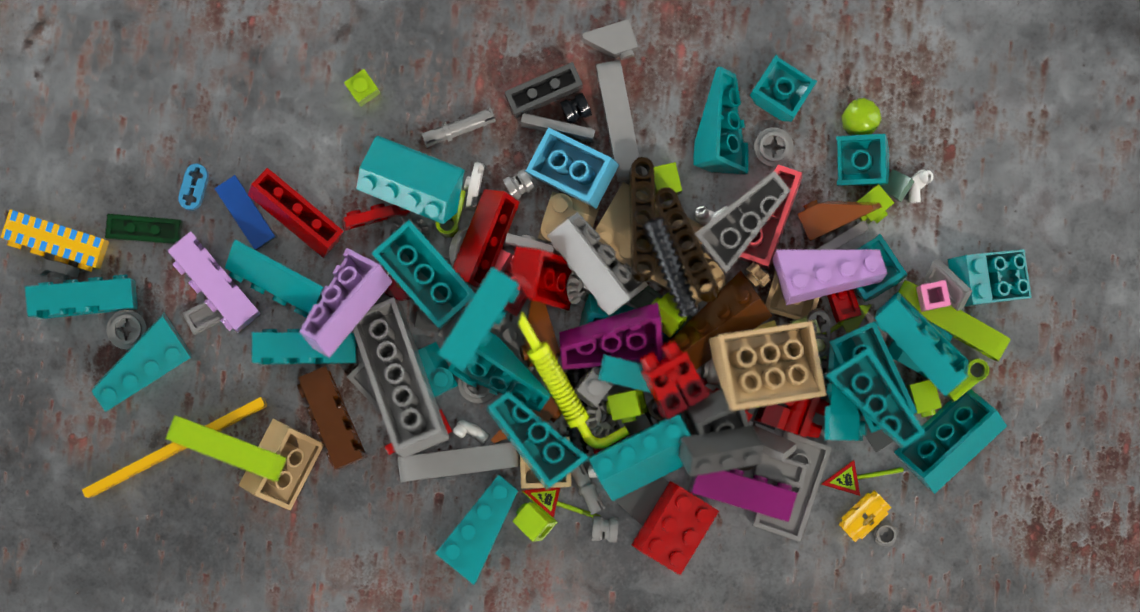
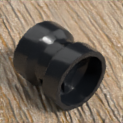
(570, 111)

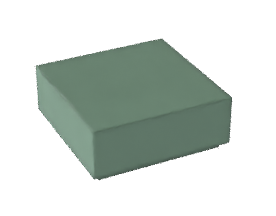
(897, 185)

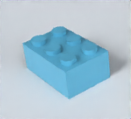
(572, 167)

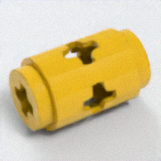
(874, 507)

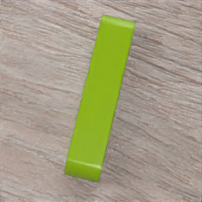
(961, 326)
(226, 448)

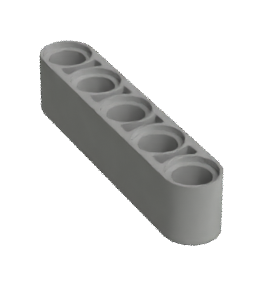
(618, 117)
(458, 462)

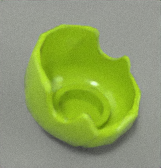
(861, 117)

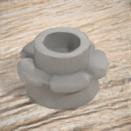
(891, 531)

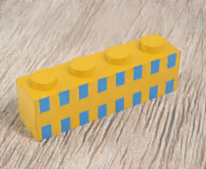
(54, 239)

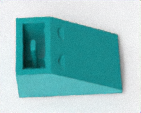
(993, 276)

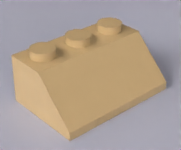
(301, 456)

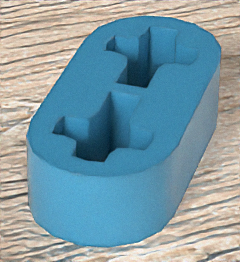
(199, 189)

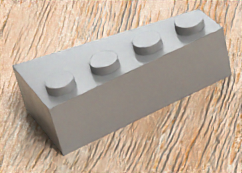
(738, 224)
(595, 263)

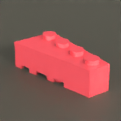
(766, 241)

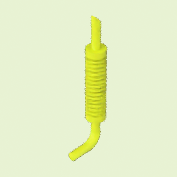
(562, 390)

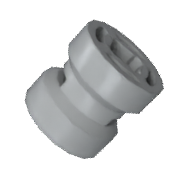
(519, 184)
(605, 529)

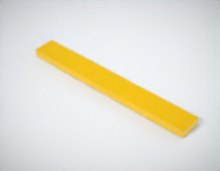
(170, 450)

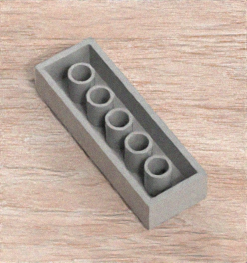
(399, 379)

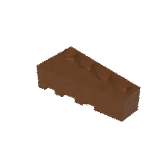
(733, 311)
(331, 418)

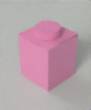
(933, 296)

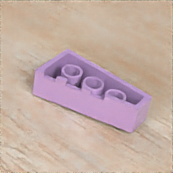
(825, 272)
(214, 282)
(344, 302)

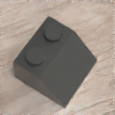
(714, 415)

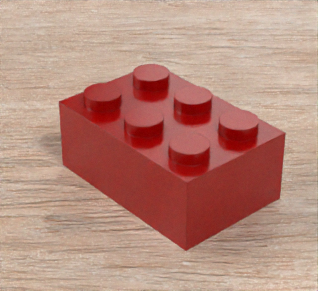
(675, 528)

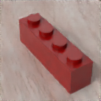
(295, 212)
(485, 237)

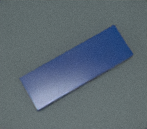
(245, 212)

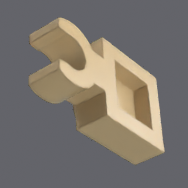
(757, 276)

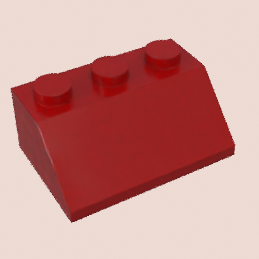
(542, 276)

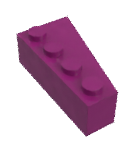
(618, 336)
(746, 492)

